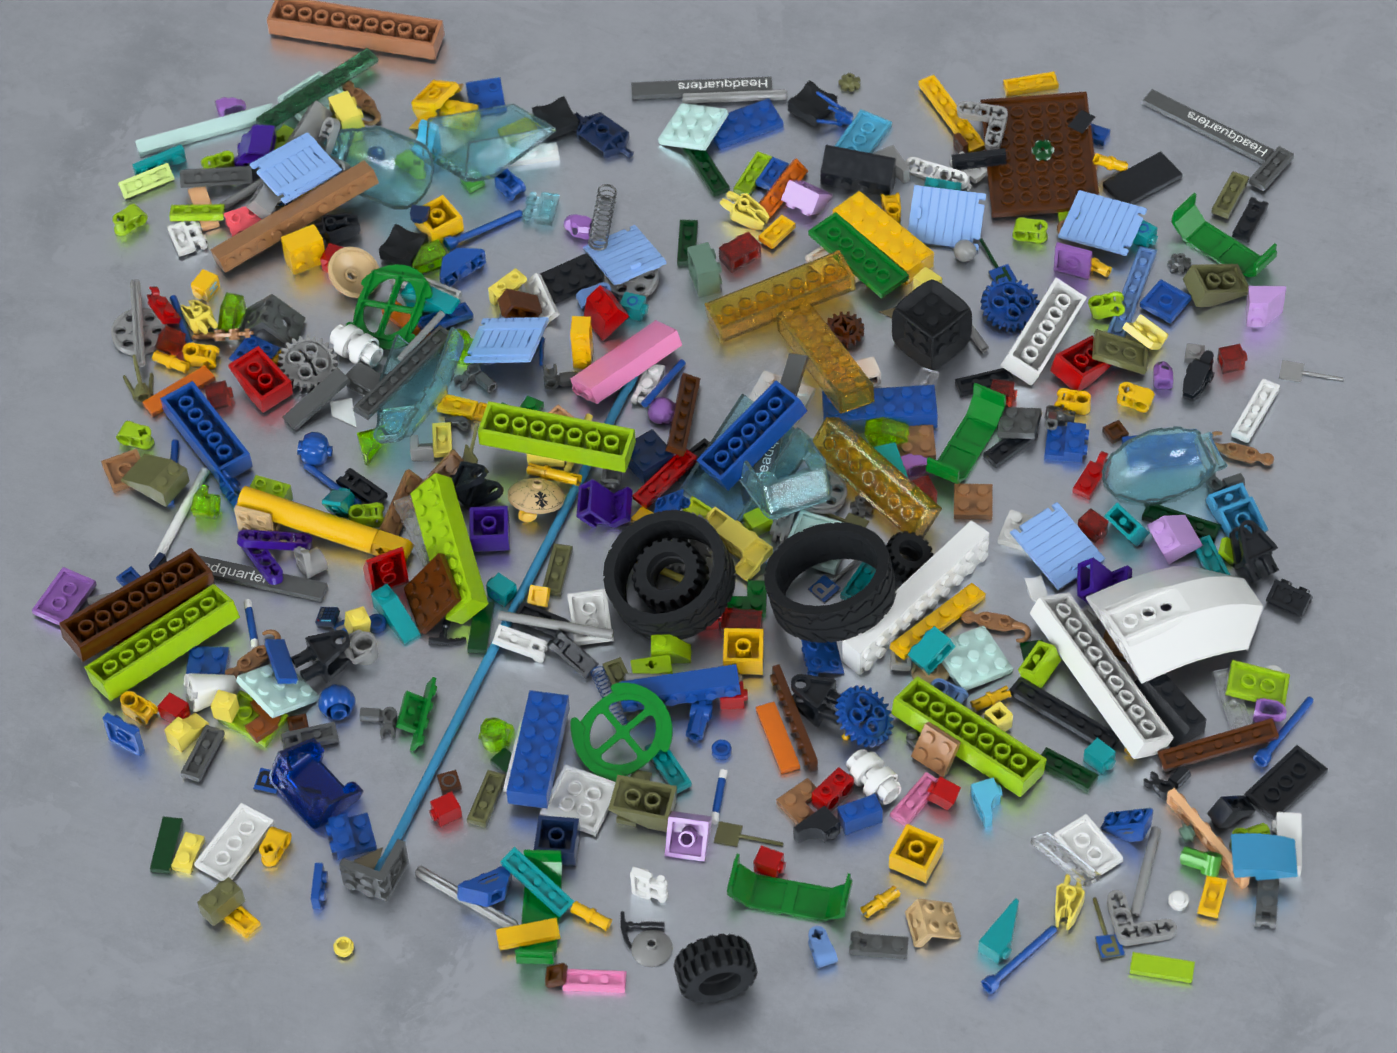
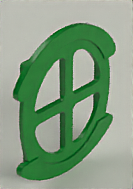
(400, 274)
(652, 707)

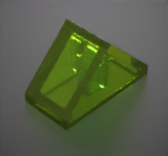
(368, 445)

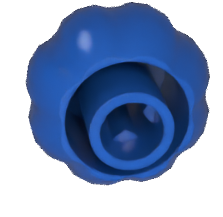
(314, 449)
(336, 702)

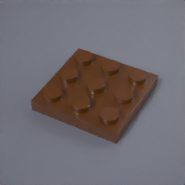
(432, 593)

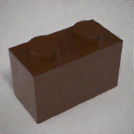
(519, 304)

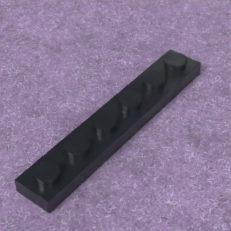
(1062, 712)

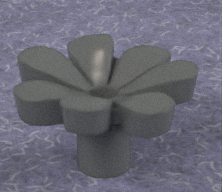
(1179, 263)
(861, 506)

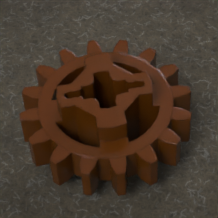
(846, 328)

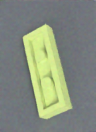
(146, 181)

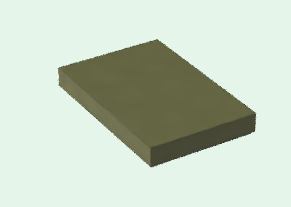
(1120, 352)

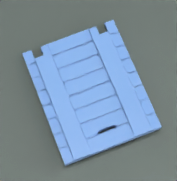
(296, 167)
(945, 216)
(1102, 222)
(626, 255)
(506, 340)
(1056, 545)

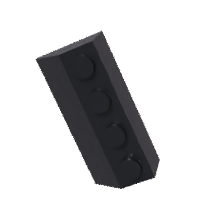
(858, 171)
(1173, 708)

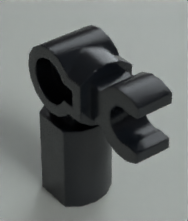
(1175, 781)

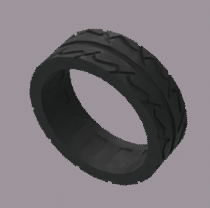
(698, 613)
(841, 619)

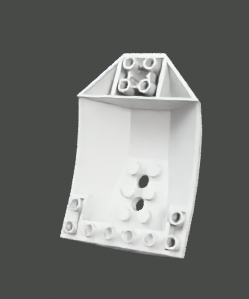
(1207, 617)

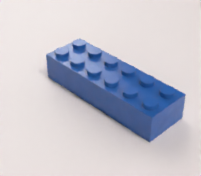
(903, 404)
(206, 431)
(752, 435)
(538, 749)

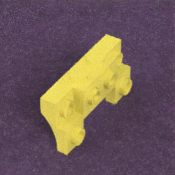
(741, 543)

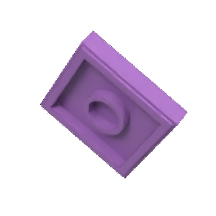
(1072, 260)

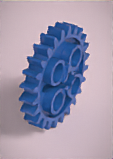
(1008, 304)
(852, 711)

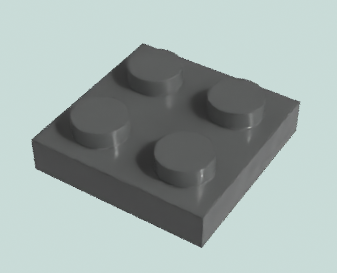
(1019, 423)

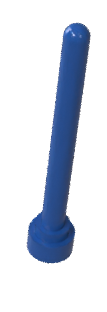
(450, 242)
(1264, 755)
(992, 982)

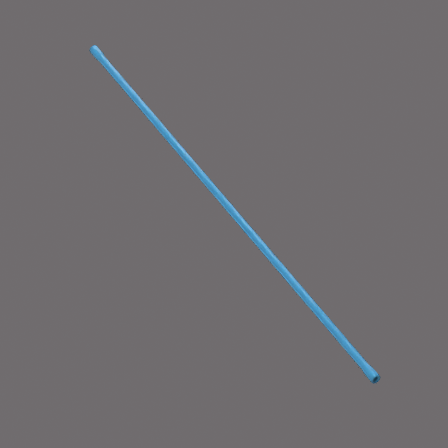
(493, 649)

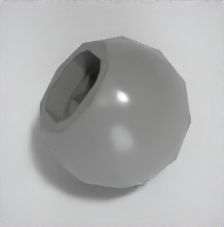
(964, 251)

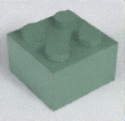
(704, 269)

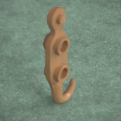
(364, 102)
(220, 335)
(1243, 452)
(996, 622)
(253, 658)

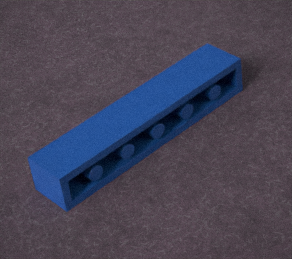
(689, 686)

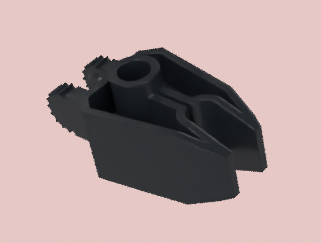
(338, 227)
(1198, 375)

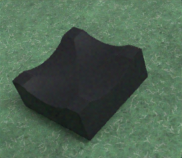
(809, 105)
(558, 115)
(402, 246)

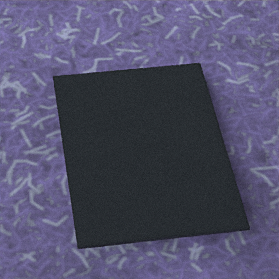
(1081, 121)

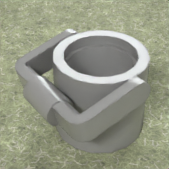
(310, 562)
(364, 648)

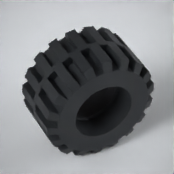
(911, 546)

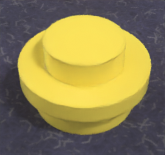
(343, 947)

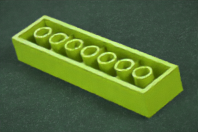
(557, 436)
(446, 533)
(162, 642)
(981, 744)

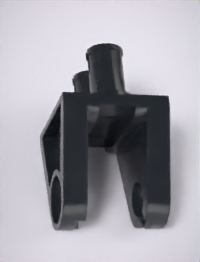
(475, 490)
(1251, 548)
(324, 654)
(818, 698)

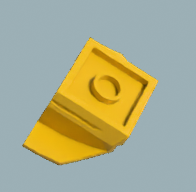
(432, 99)

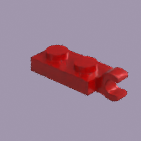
(162, 307)
(1091, 477)

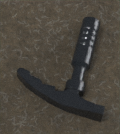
(442, 639)
(642, 925)

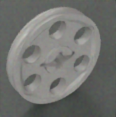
(639, 281)
(148, 328)
(838, 497)

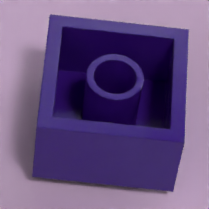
(489, 528)

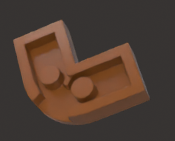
(262, 725)

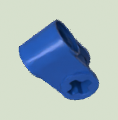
(509, 184)

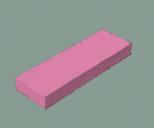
(913, 801)
(595, 980)

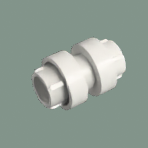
(354, 344)
(871, 774)

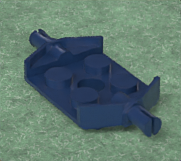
(609, 142)

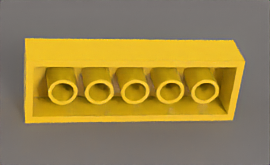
(886, 234)

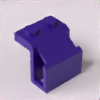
(256, 144)
(602, 506)
(1098, 577)

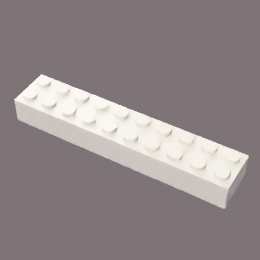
(919, 596)
(1101, 675)

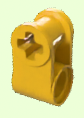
(892, 206)
(199, 355)
(1136, 398)
(1074, 401)
(140, 710)
(274, 846)

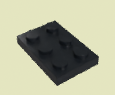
(571, 277)

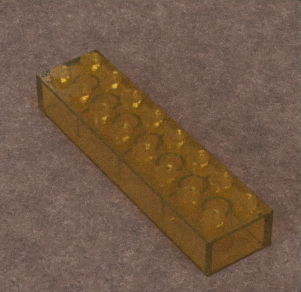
(759, 302)
(827, 357)
(875, 477)

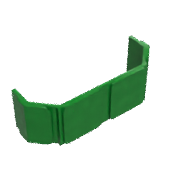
(1215, 243)
(970, 437)
(788, 896)
(535, 910)

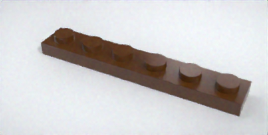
(683, 414)
(796, 725)
(1218, 745)

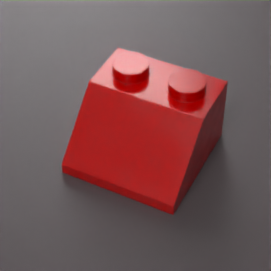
(604, 311)

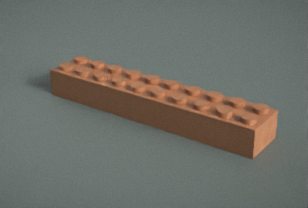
(356, 27)

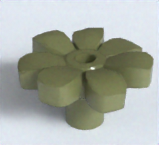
(849, 82)

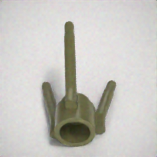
(141, 390)

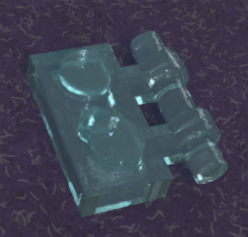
(546, 209)

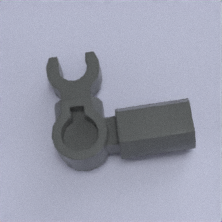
(472, 374)
(552, 380)
(1055, 414)
(1215, 484)
(388, 716)

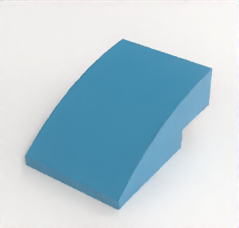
(1233, 507)
(1263, 856)

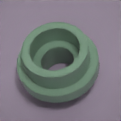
(1187, 833)

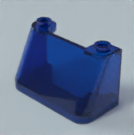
(310, 784)

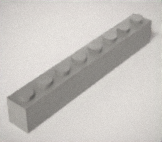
(264, 199)

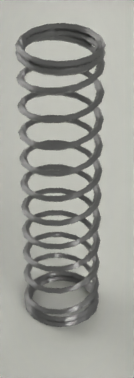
(595, 221)

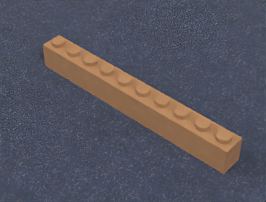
(294, 216)

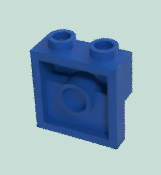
(1067, 442)
(350, 835)

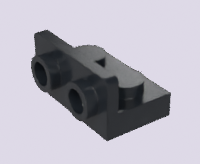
(1289, 597)

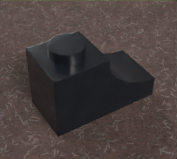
(1230, 810)
(819, 825)

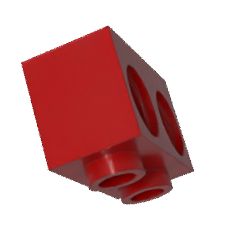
(833, 790)

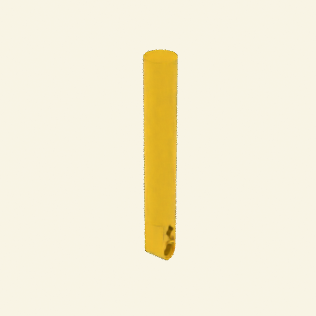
(323, 524)

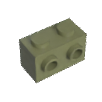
(221, 901)

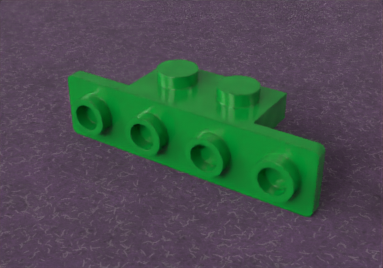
(415, 711)

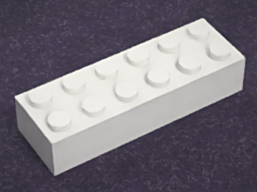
(1043, 331)

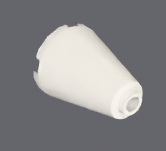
(203, 688)

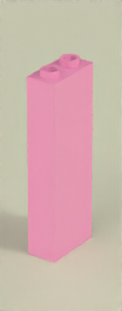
(626, 362)

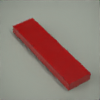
(664, 479)

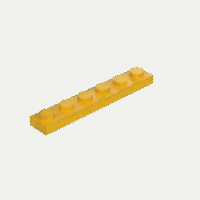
(948, 110)
(940, 618)

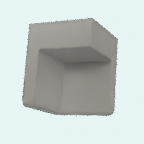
(420, 452)

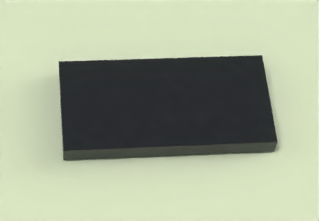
(1143, 179)
(1285, 782)

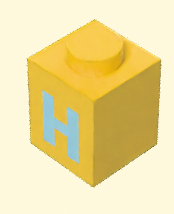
(205, 285)

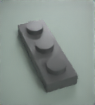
(1271, 168)
(202, 753)

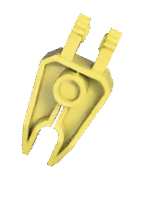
(745, 210)
(198, 317)
(1068, 899)

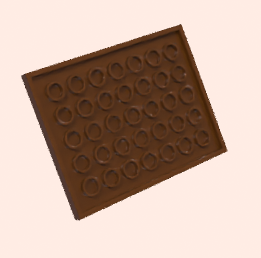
(1042, 186)

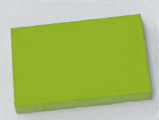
(1256, 682)
(246, 715)

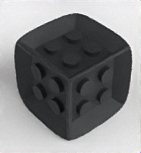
(931, 324)

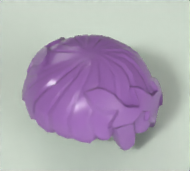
(661, 410)

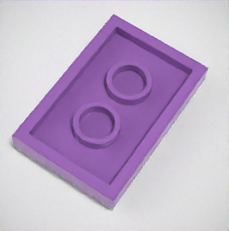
(64, 596)

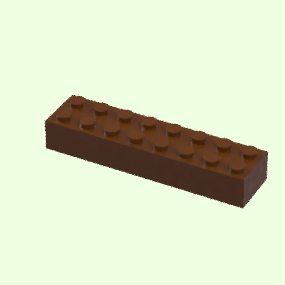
(136, 604)

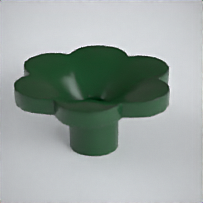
(1042, 153)

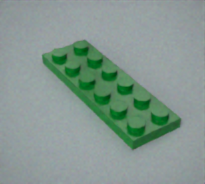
(861, 255)

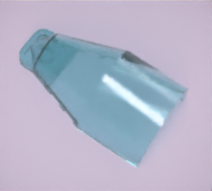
(399, 162)
(421, 395)

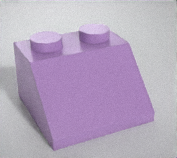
(805, 197)
(1264, 304)
(1174, 536)
(687, 836)

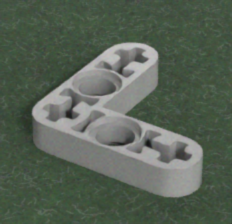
(994, 120)
(334, 130)
(1130, 927)

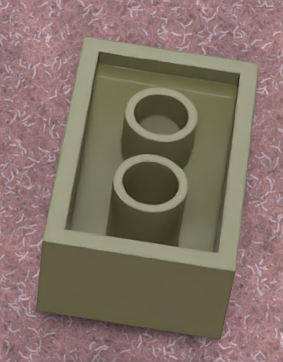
(1215, 284)
(157, 478)
(643, 801)

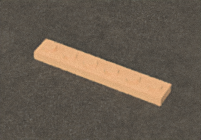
(1204, 833)

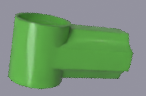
(1207, 862)

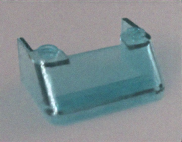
(791, 493)

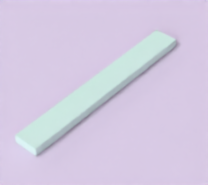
(200, 131)

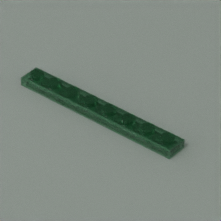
(318, 89)

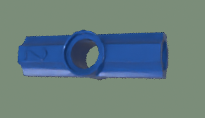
(700, 714)

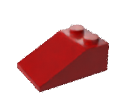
(1077, 367)
(261, 379)
(386, 569)

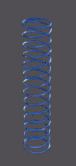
(593, 669)

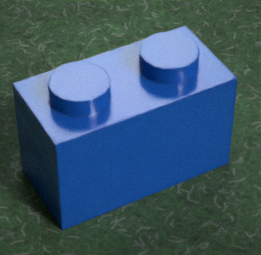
(860, 814)

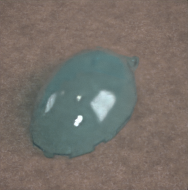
(1161, 466)

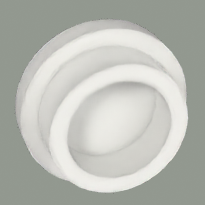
(1178, 900)

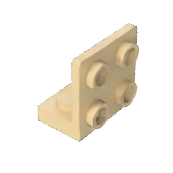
(254, 520)
(930, 920)

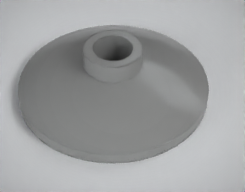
(654, 955)

